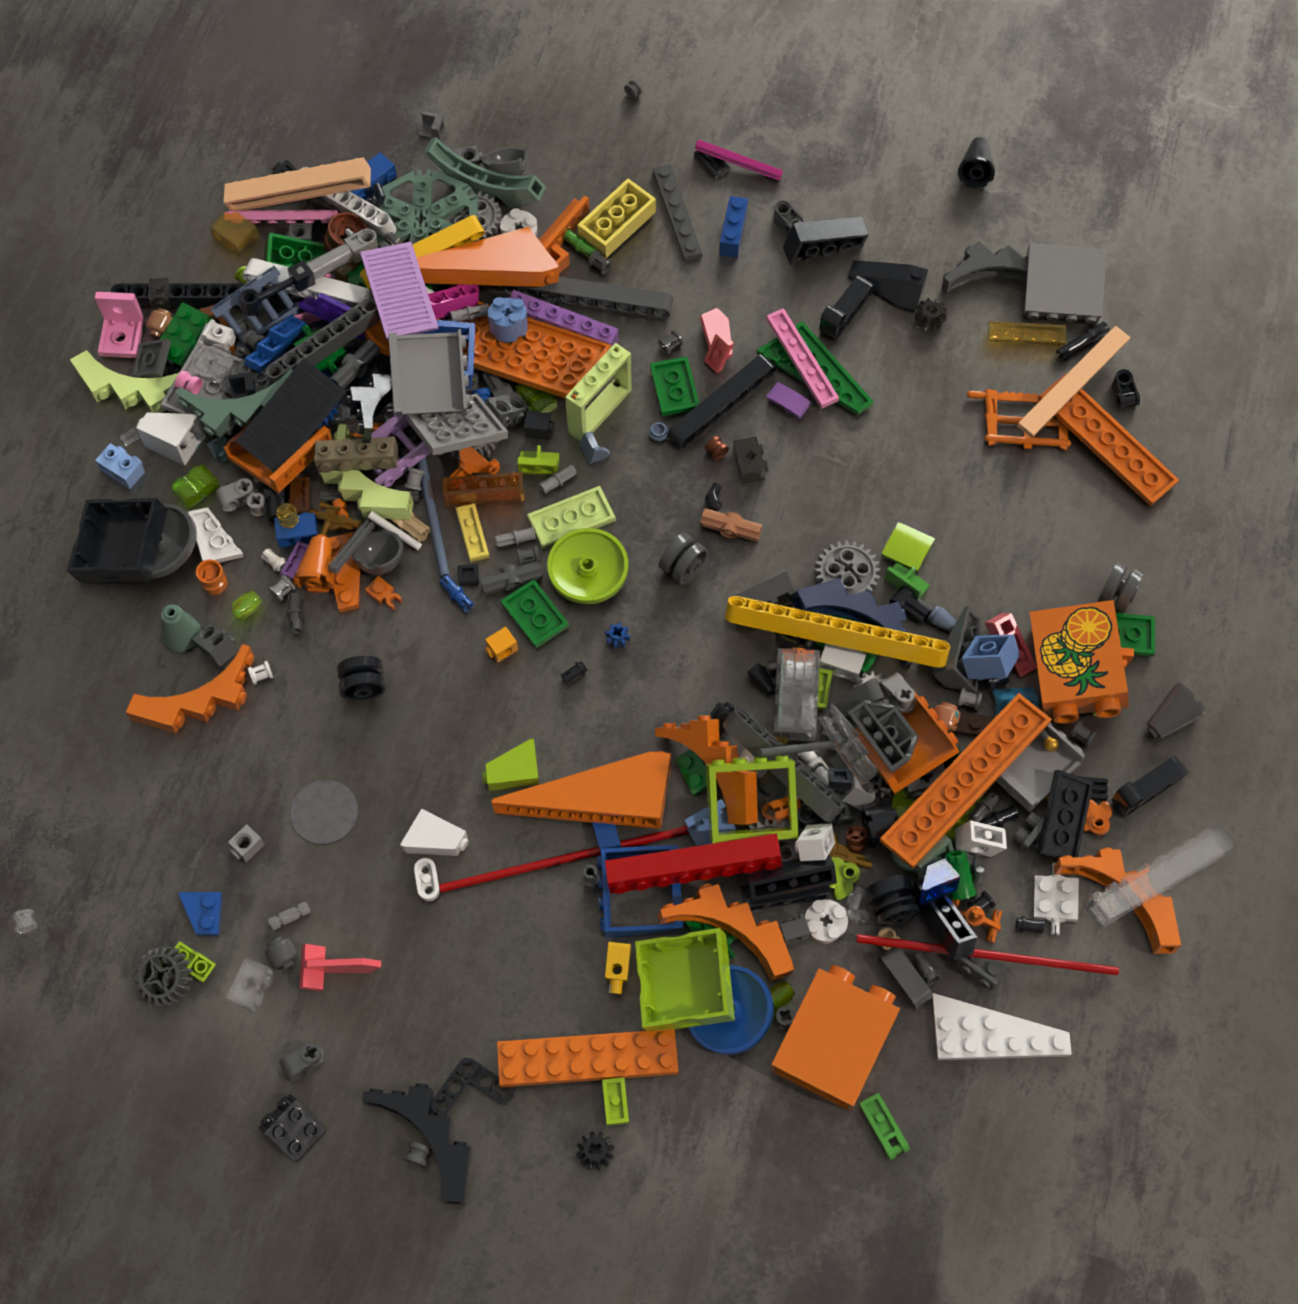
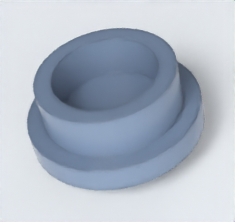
(658, 431)

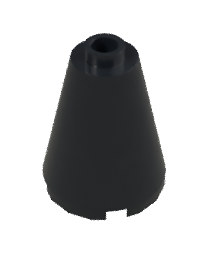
(977, 164)

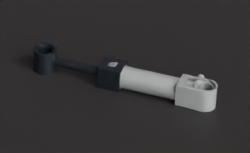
(304, 274)

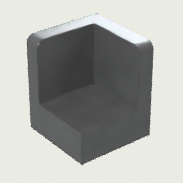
(432, 125)

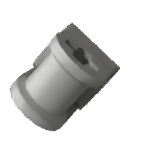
(234, 494)
(898, 692)

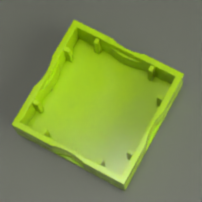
(685, 980)

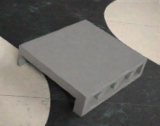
(1065, 283)
(428, 373)
(1032, 772)

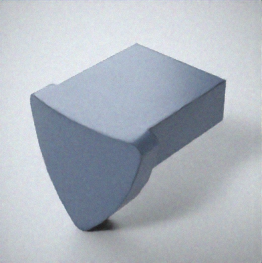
(592, 450)

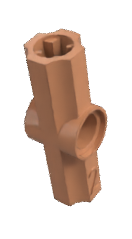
(731, 525)

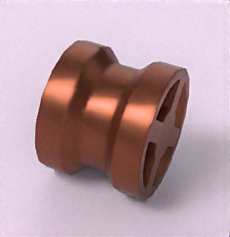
(716, 448)
(856, 838)

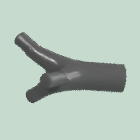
(977, 878)

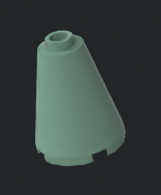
(178, 629)

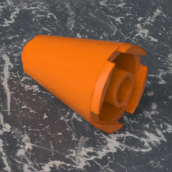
(314, 568)

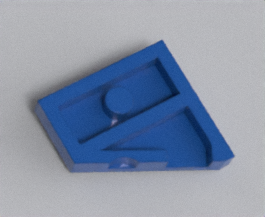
(203, 911)

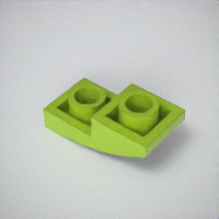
(198, 963)

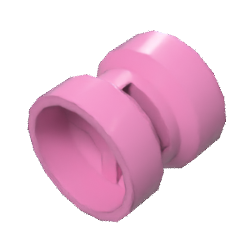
(189, 383)

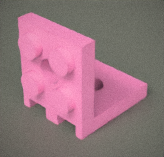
(121, 318)

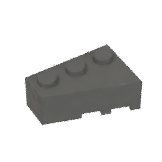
(775, 591)

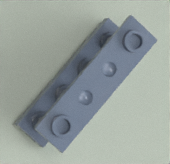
(271, 277)

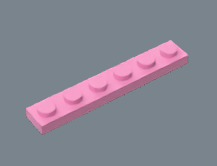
(289, 216)
(802, 358)

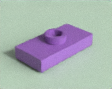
(294, 560)

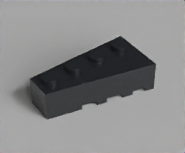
(824, 237)

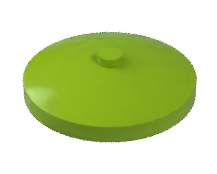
(587, 565)

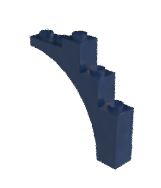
(832, 599)

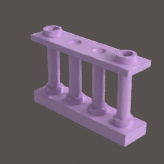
(392, 428)

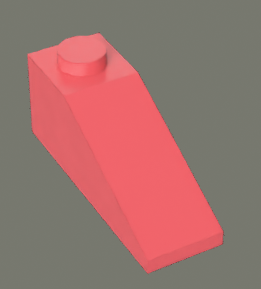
(1005, 624)

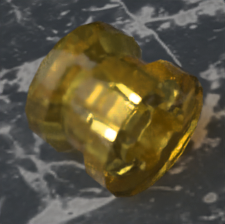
(285, 511)

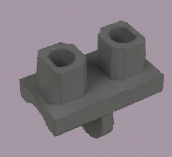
(1025, 838)

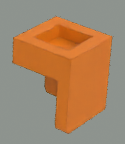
(560, 256)

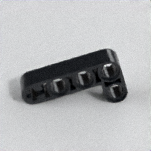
(837, 318)
(1135, 795)

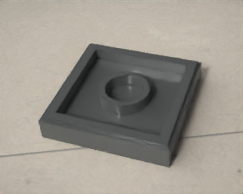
(151, 359)

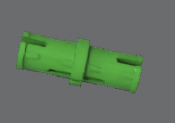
(579, 243)

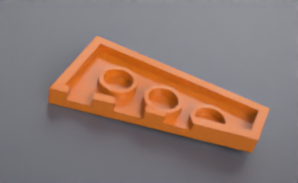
(347, 579)

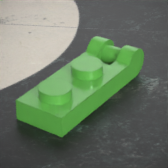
(883, 1126)

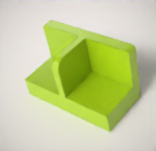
(538, 462)

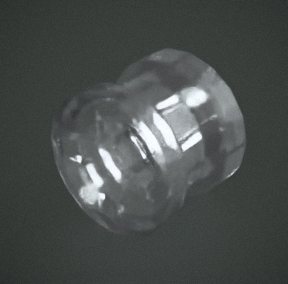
(24, 921)

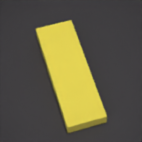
(472, 532)

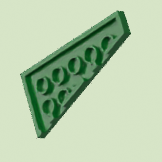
(848, 390)

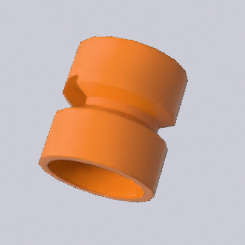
(211, 577)

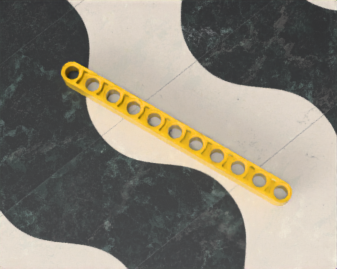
(837, 631)

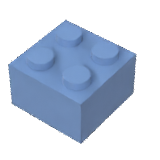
(991, 656)

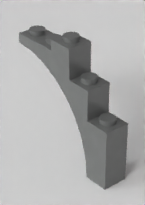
(982, 263)

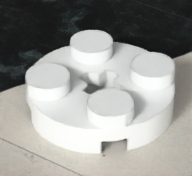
(518, 217)
(836, 914)

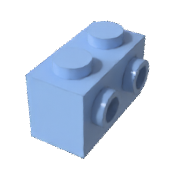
(120, 466)

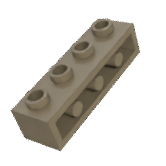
(356, 455)

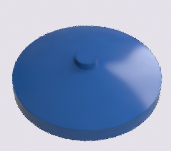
(752, 1016)

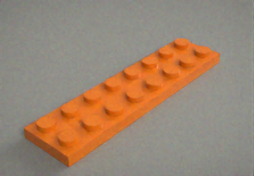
(1115, 446)
(587, 1058)

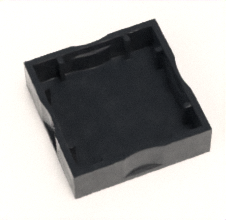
(117, 540)

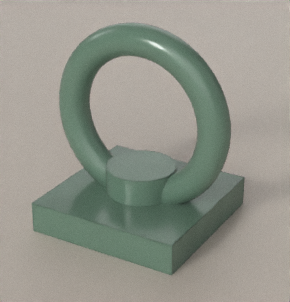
(934, 855)

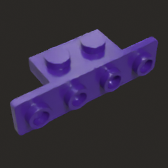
(325, 308)

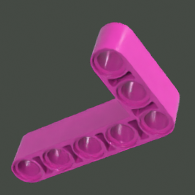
(453, 299)

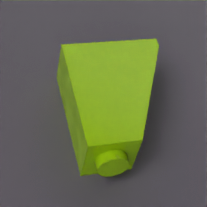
(513, 769)

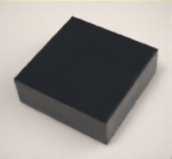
(468, 575)

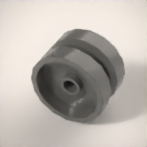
(683, 558)
(1122, 588)

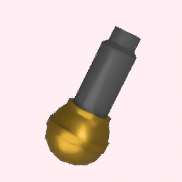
(1050, 743)

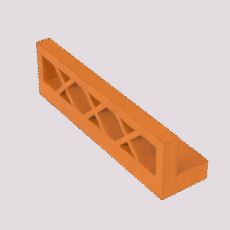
(568, 219)

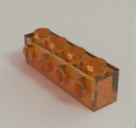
(483, 489)

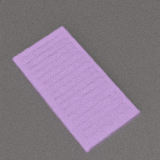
(399, 290)

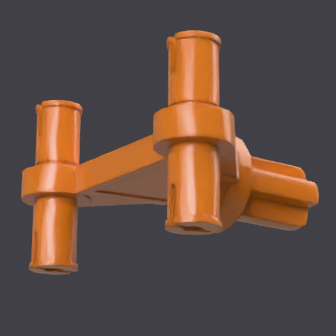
(473, 461)
(975, 917)

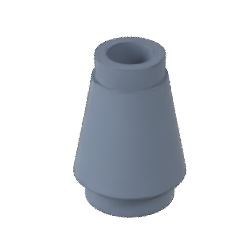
(942, 619)

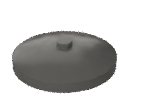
(176, 541)

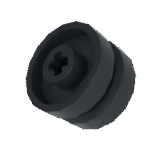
(361, 678)

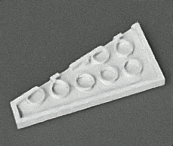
(981, 1033)

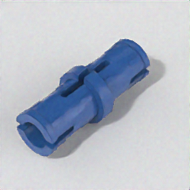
(456, 593)

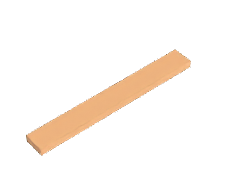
(1073, 382)

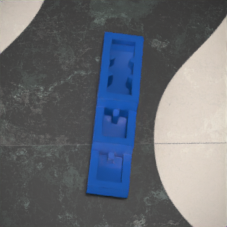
(276, 343)

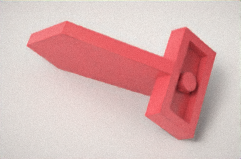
(718, 339)
(314, 966)

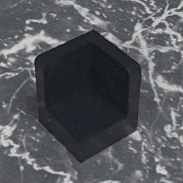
(242, 385)

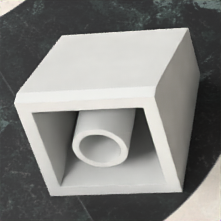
(171, 434)

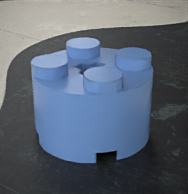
(507, 319)

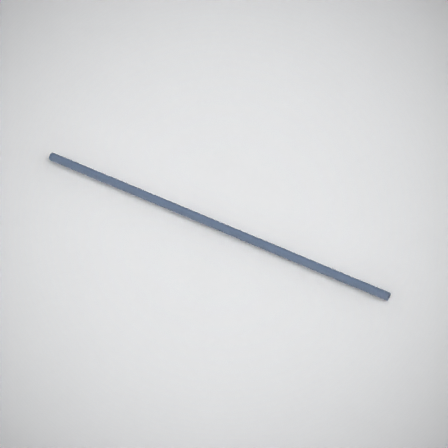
(433, 517)

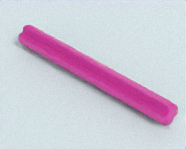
(738, 160)

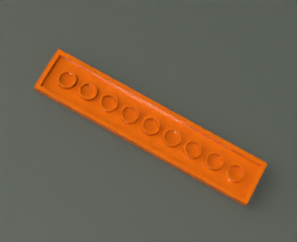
(965, 780)

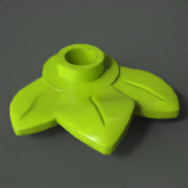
(844, 882)

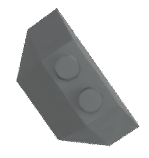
(886, 732)

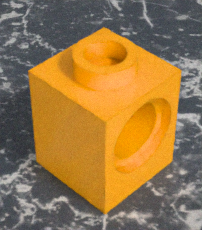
(501, 644)

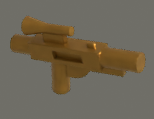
(333, 521)
(843, 853)

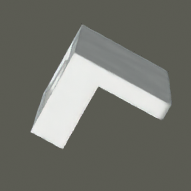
(843, 661)

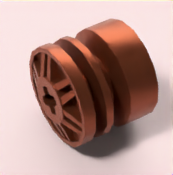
(336, 229)

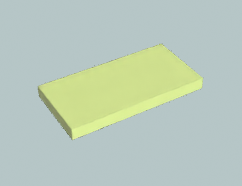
(580, 511)

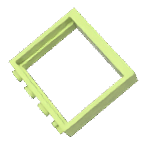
(614, 362)

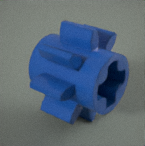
(617, 630)

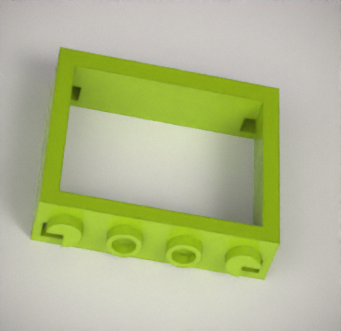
(741, 764)

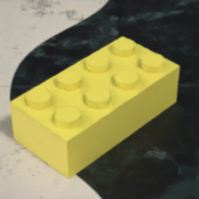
(617, 217)

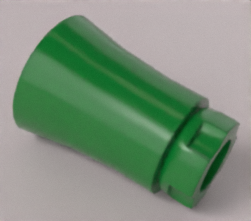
(960, 863)

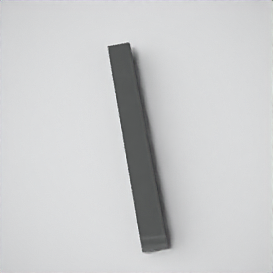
(597, 296)

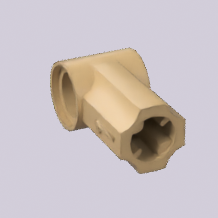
(412, 527)

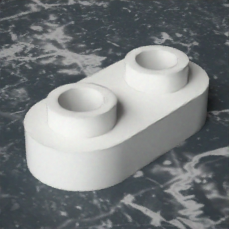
(427, 880)

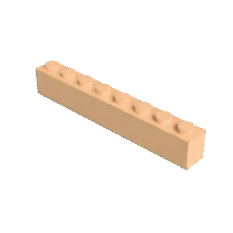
(297, 185)

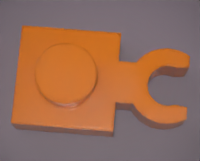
(382, 591)

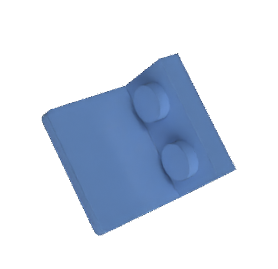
(699, 826)

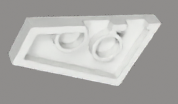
(212, 539)

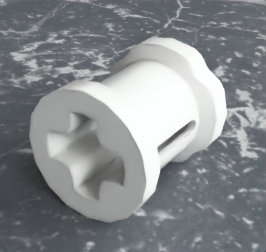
(260, 672)

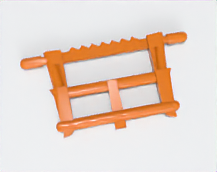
(991, 398)

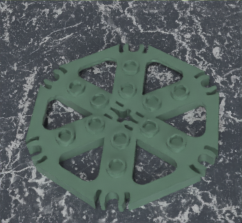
(434, 221)

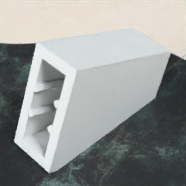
(434, 836)

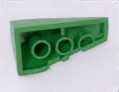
(290, 250)

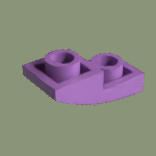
(788, 399)

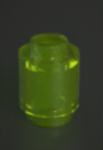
(246, 605)
(781, 994)

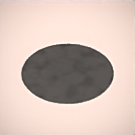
(324, 812)

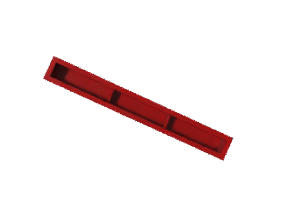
(693, 863)

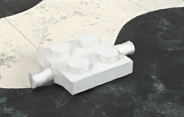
(1056, 899)

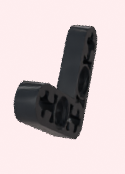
(473, 1079)

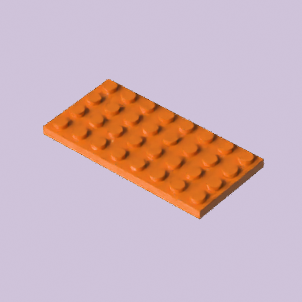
(541, 359)

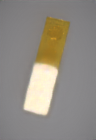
(1027, 333)

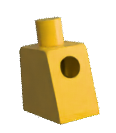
(617, 956)

